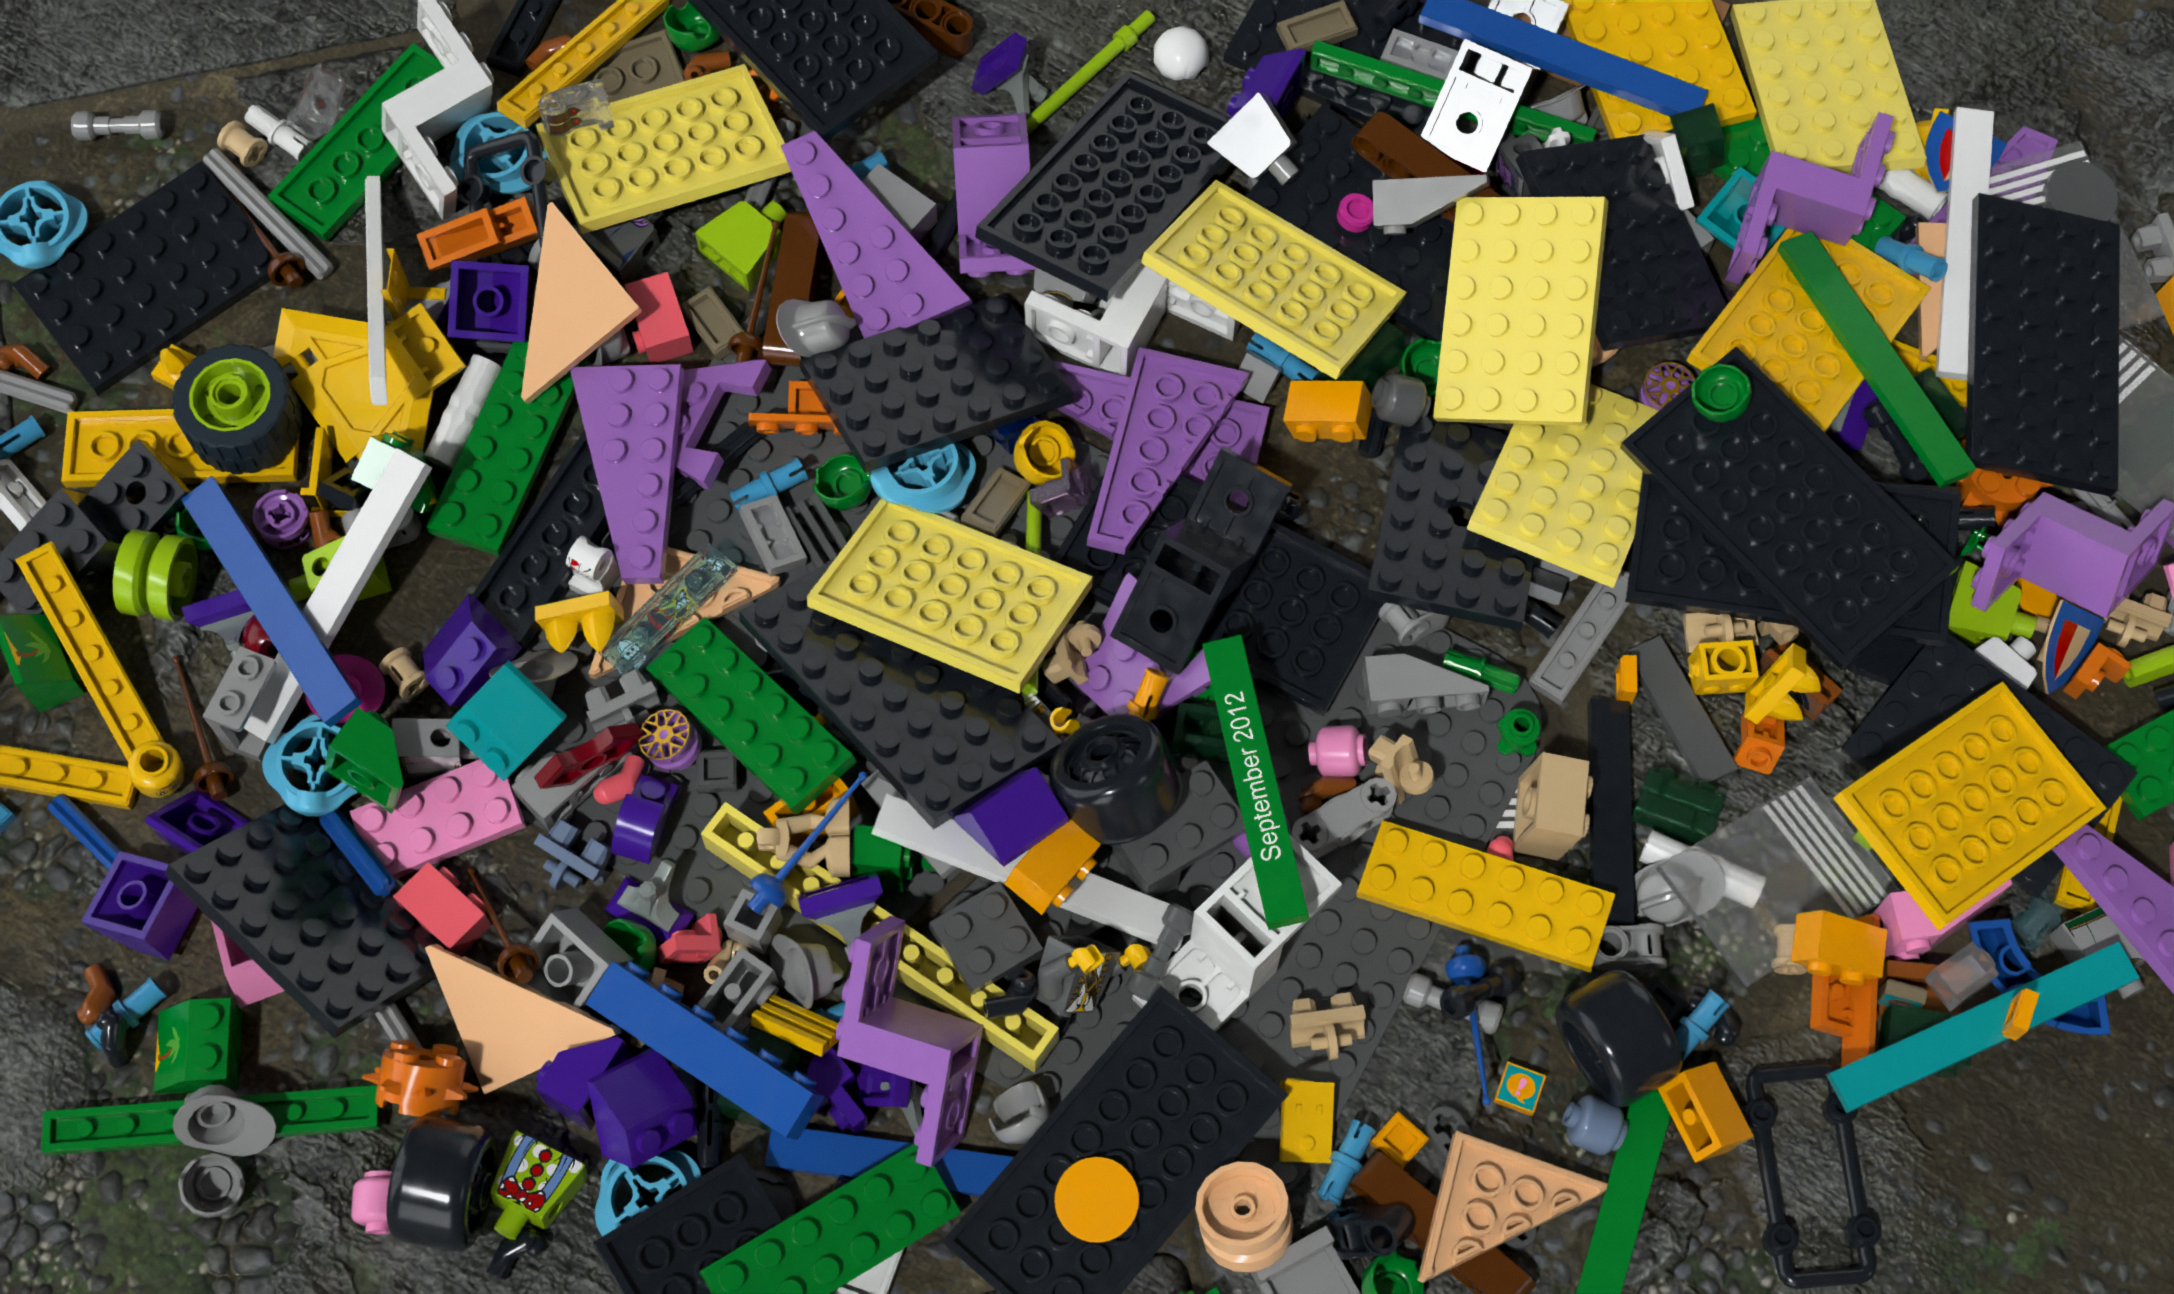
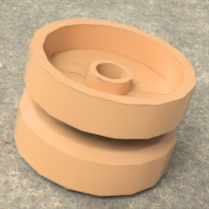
(1244, 1216)

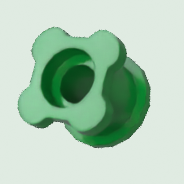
(1514, 741)

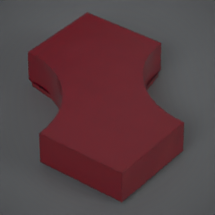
(571, 765)

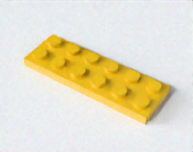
(102, 437)
(1486, 896)

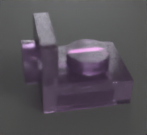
(1062, 494)

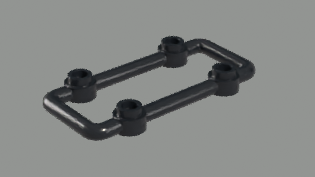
(534, 172)
(1780, 1237)

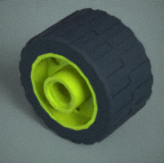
(237, 408)

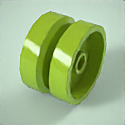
(155, 575)

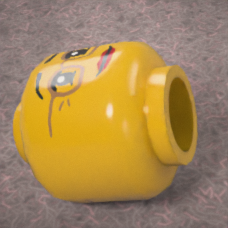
(156, 769)

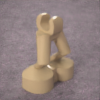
(835, 850)

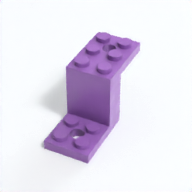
(988, 164)
(1811, 198)
(2072, 554)
(908, 1039)

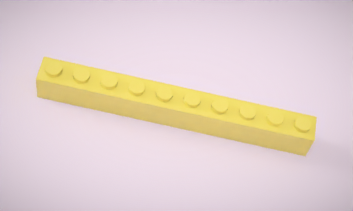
(921, 962)

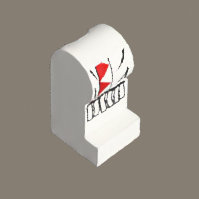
(592, 567)

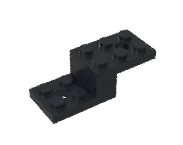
(94, 524)

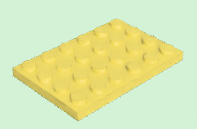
(1823, 78)
(667, 149)
(1274, 278)
(1521, 310)
(1568, 489)
(951, 593)

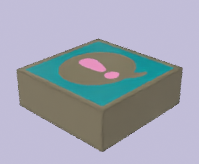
(1901, 994)

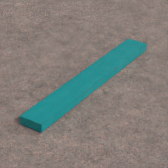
(1979, 1028)

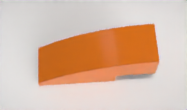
(480, 234)

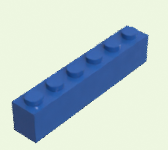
(705, 1049)

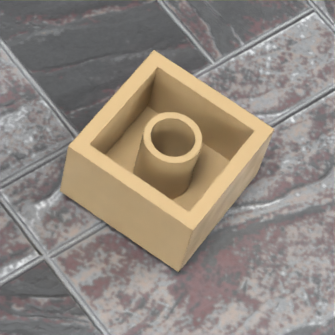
(1552, 806)

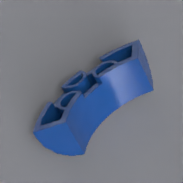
(2016, 970)

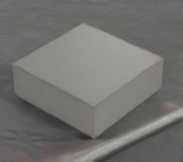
(1261, 378)

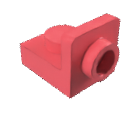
(693, 945)

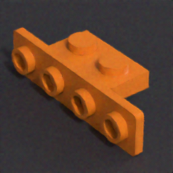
(804, 414)
(1847, 1010)

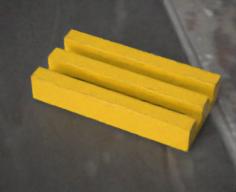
(796, 1025)

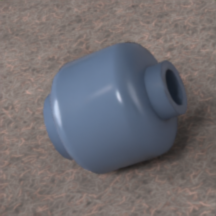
(1595, 1125)

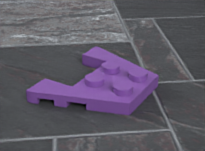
(700, 398)
(1118, 670)

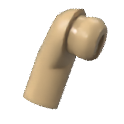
(721, 960)

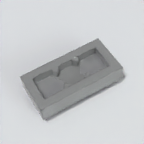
(1419, 54)
(773, 535)

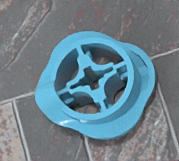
(500, 169)
(64, 224)
(928, 481)
(278, 758)
(606, 1217)

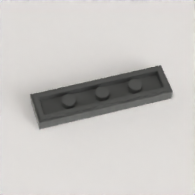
(1682, 712)

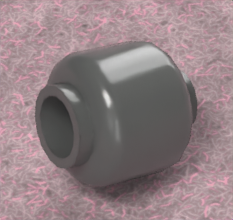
(1400, 399)

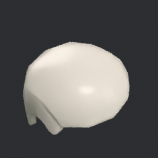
(1181, 53)

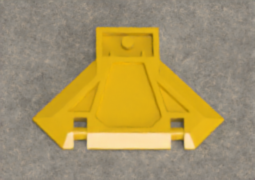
(338, 383)

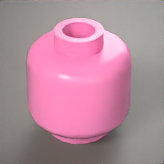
(1339, 751)
(370, 1202)

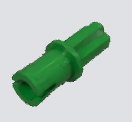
(1481, 671)

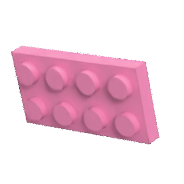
(440, 818)

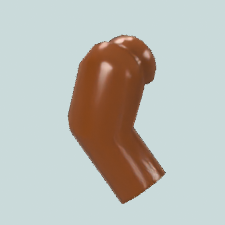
(546, 50)
(706, 63)
(25, 357)
(321, 528)
(1326, 786)
(100, 996)

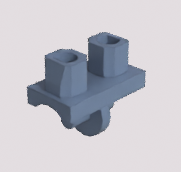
(560, 843)

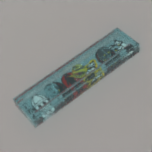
(668, 609)

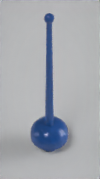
(770, 887)
(1468, 970)

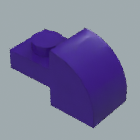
(643, 818)
(833, 1082)

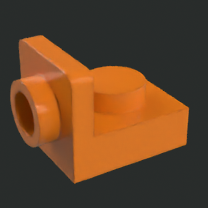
(2098, 664)
(1760, 744)

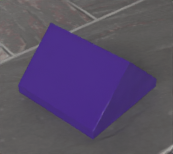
(1013, 816)
(193, 821)

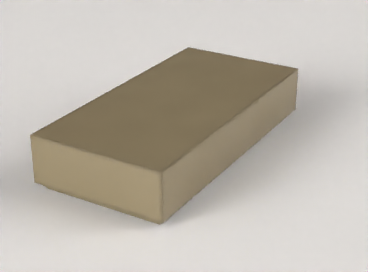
(1325, 24)
(711, 321)
(996, 502)

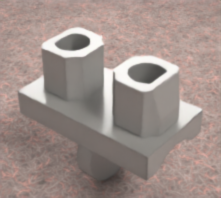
(2160, 239)
(624, 709)

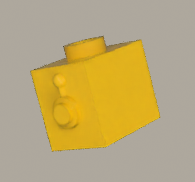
(1723, 667)

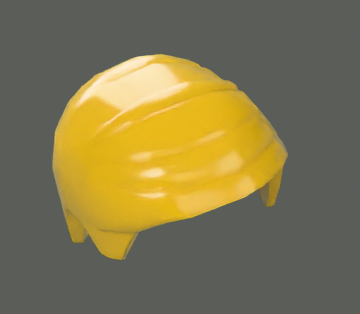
(1040, 450)

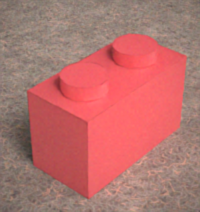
(661, 322)
(444, 909)

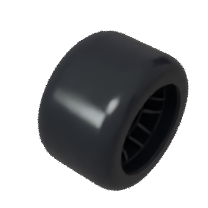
(1116, 778)
(1619, 1038)
(442, 1183)

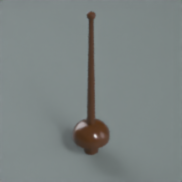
(284, 267)
(747, 344)
(212, 775)
(517, 960)

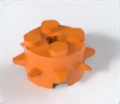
(1998, 490)
(420, 1079)

